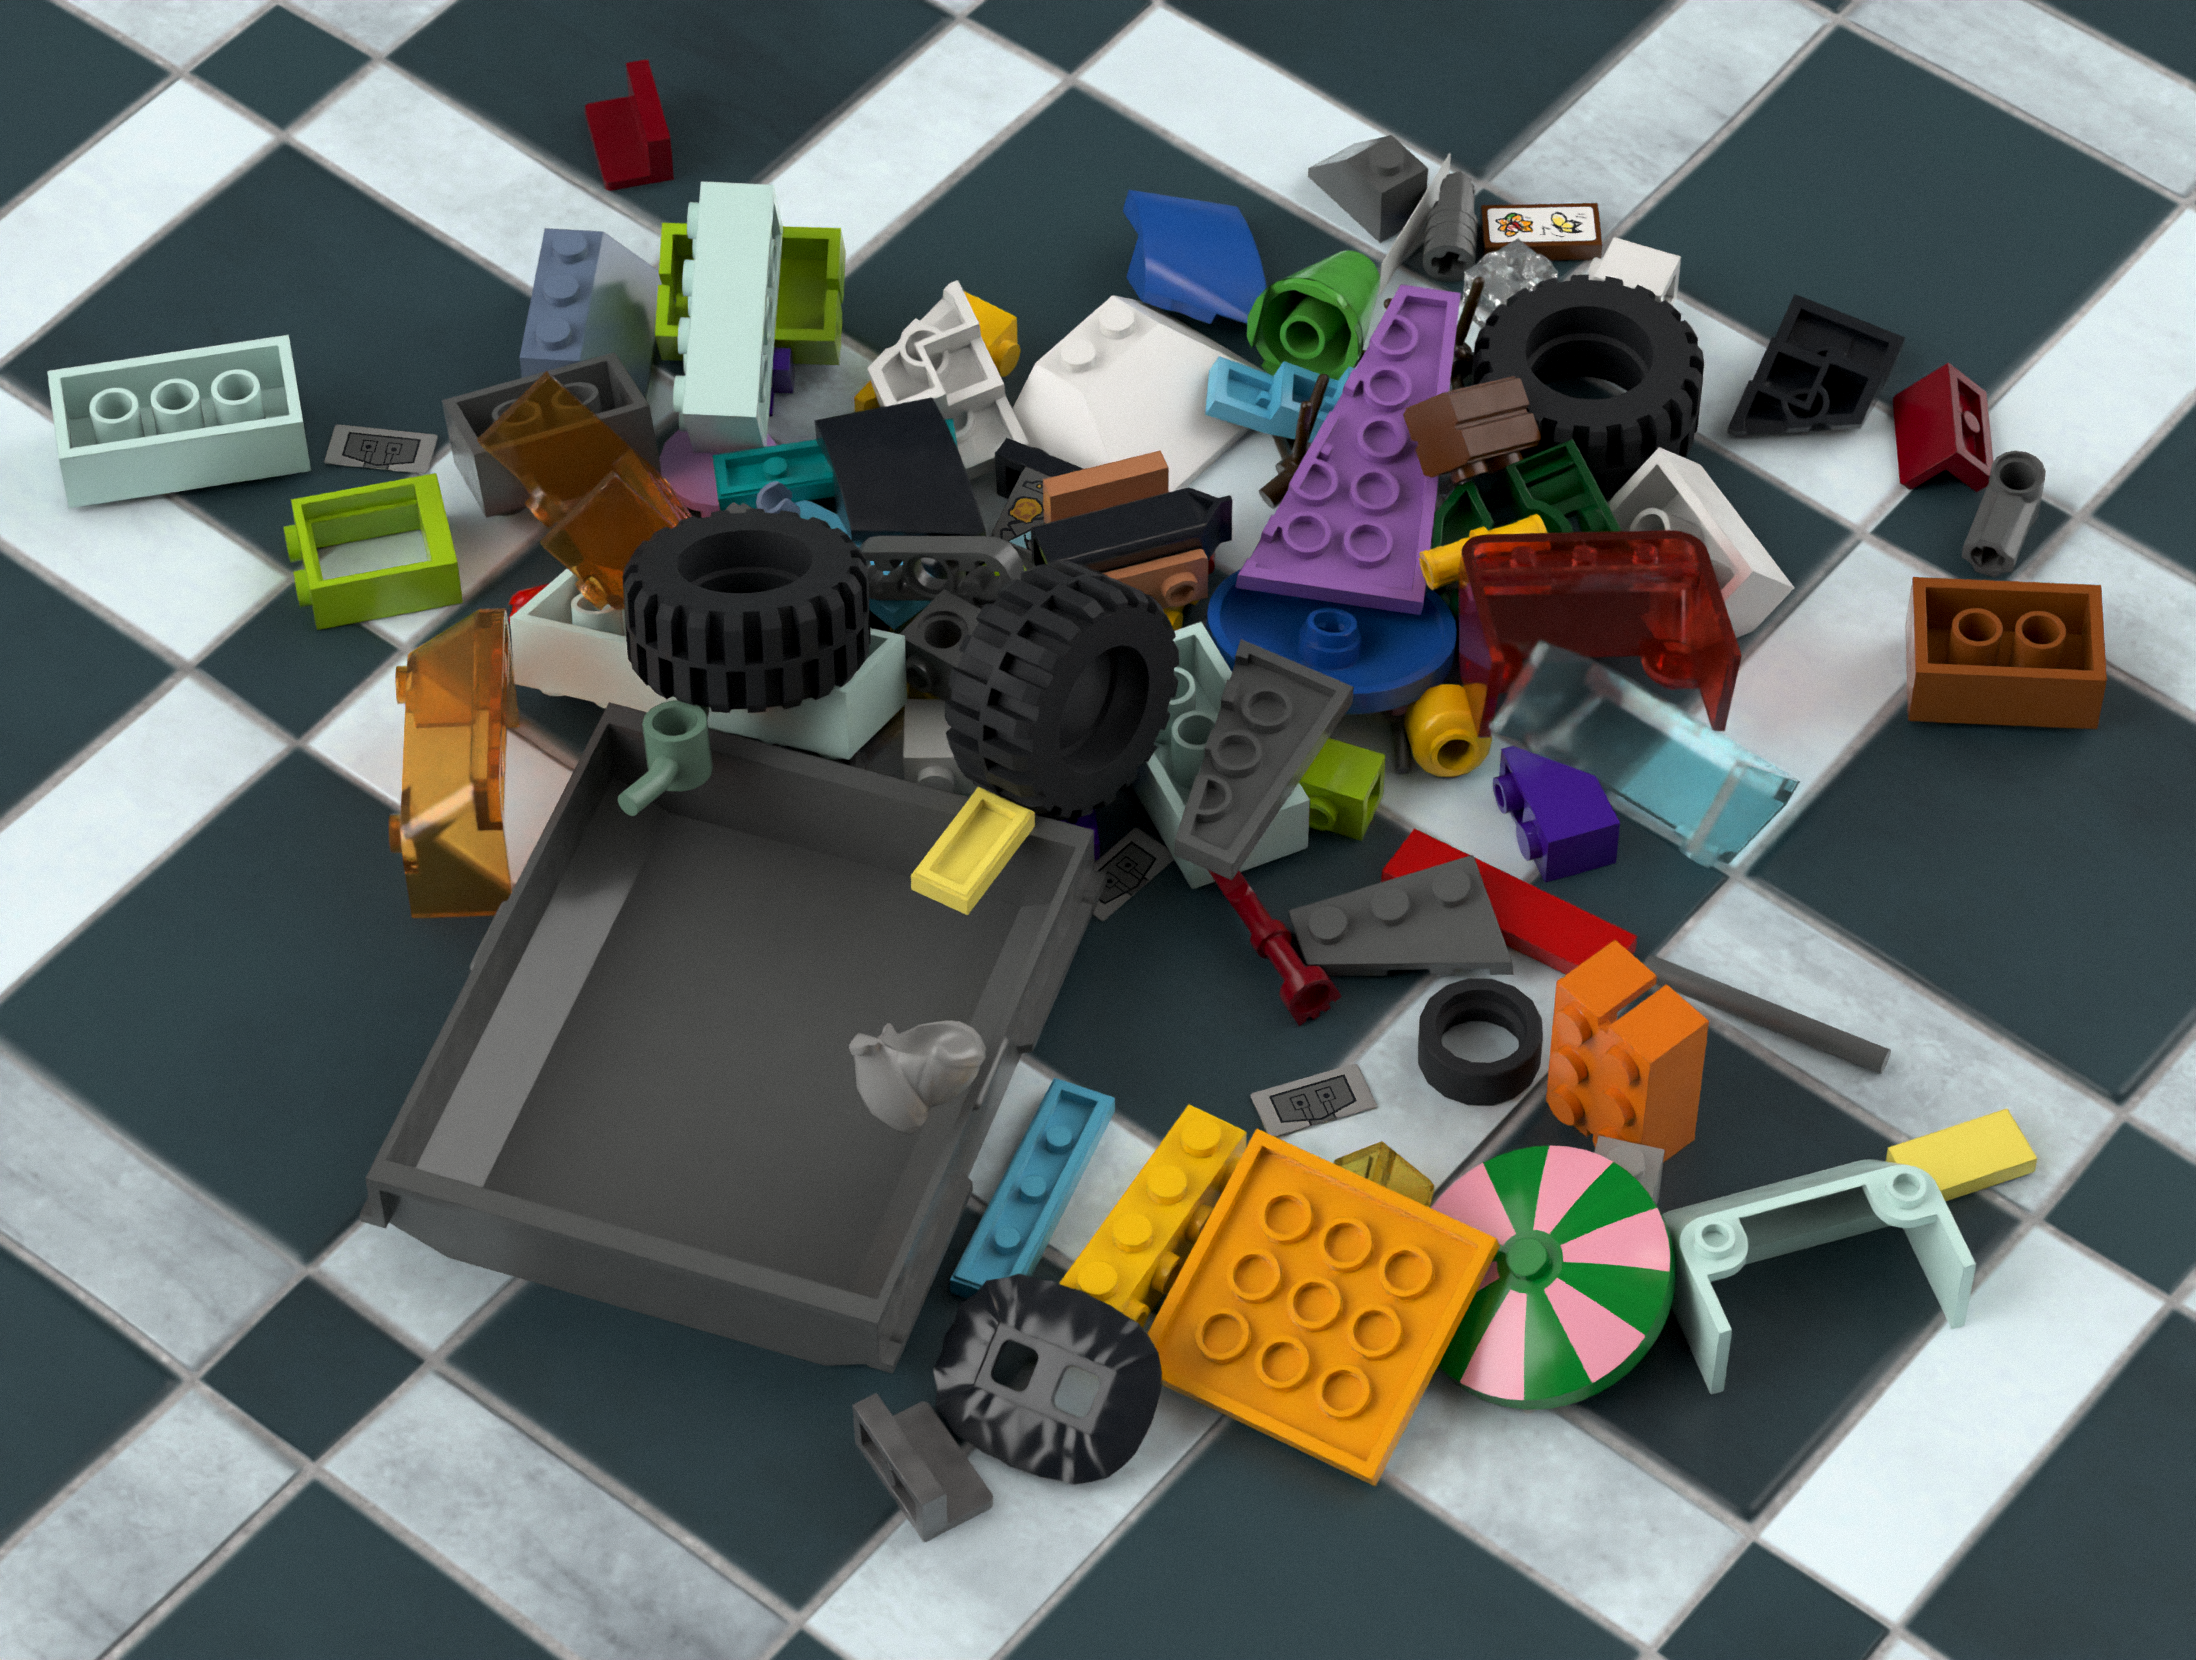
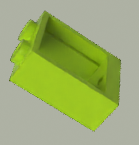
(364, 515)

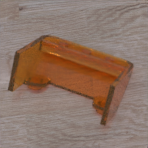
(586, 483)
(454, 768)

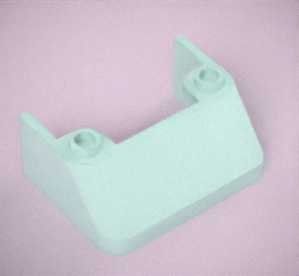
(1803, 1212)

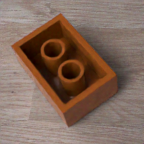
(2005, 653)

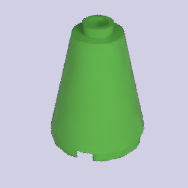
(1316, 315)

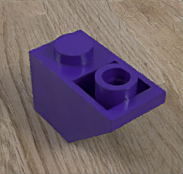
(1557, 813)

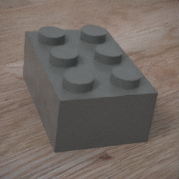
(597, 382)

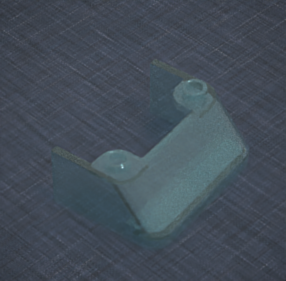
(1644, 751)

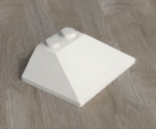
(1128, 388)

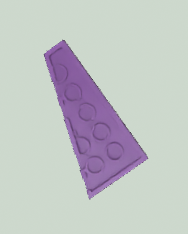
(1359, 495)

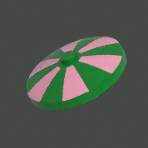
(1574, 1282)

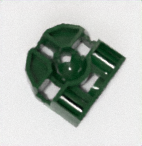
(1547, 484)

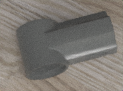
(2005, 513)

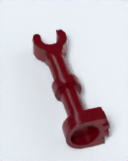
(1304, 989)

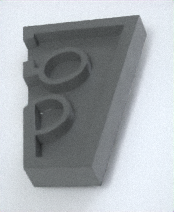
(1408, 923)

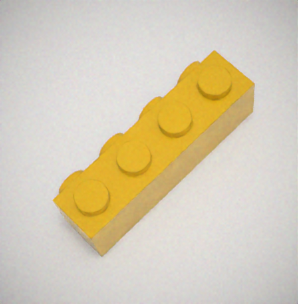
(1159, 1216)

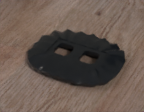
(1066, 1332)

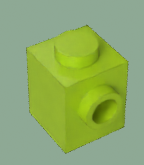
(1344, 788)

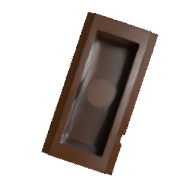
(1472, 429)

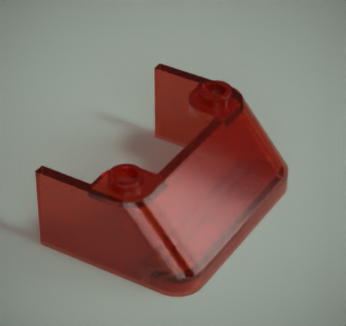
(1597, 598)

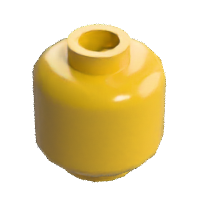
(1444, 732)

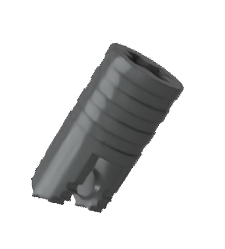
(1451, 230)

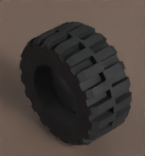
(1604, 335)
(747, 610)
(1062, 690)

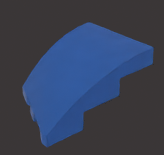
(1193, 257)

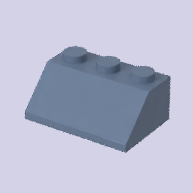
(590, 302)

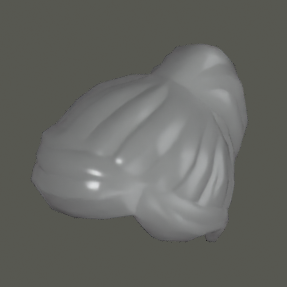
(915, 1070)

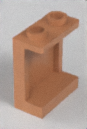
(1169, 580)

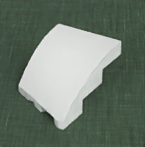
(951, 364)

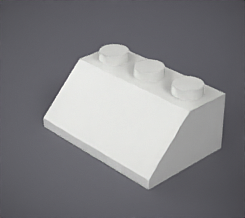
(1682, 497)

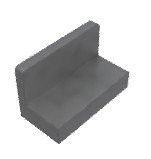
(920, 1466)

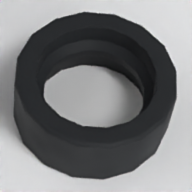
(1480, 1081)

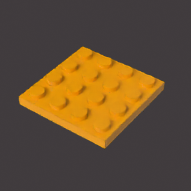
(1317, 1305)

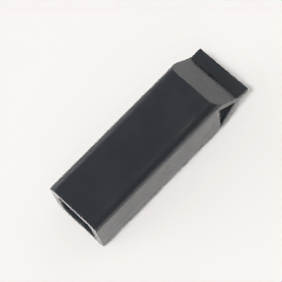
(1136, 531)

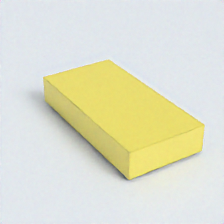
(972, 850)
(1969, 1154)

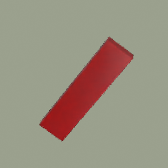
(1527, 916)

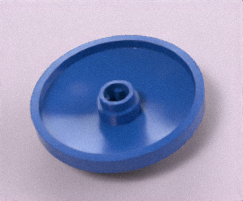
(1376, 651)

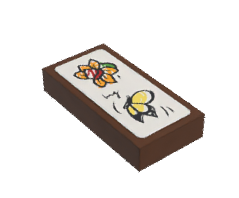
(1551, 230)

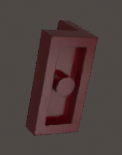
(631, 133)
(1941, 427)

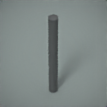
(1769, 1015)

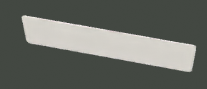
(1412, 227)

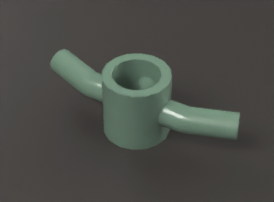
(675, 754)

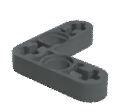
(957, 556)

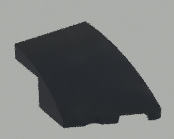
(1817, 373)
(898, 473)

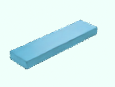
(1035, 1187)

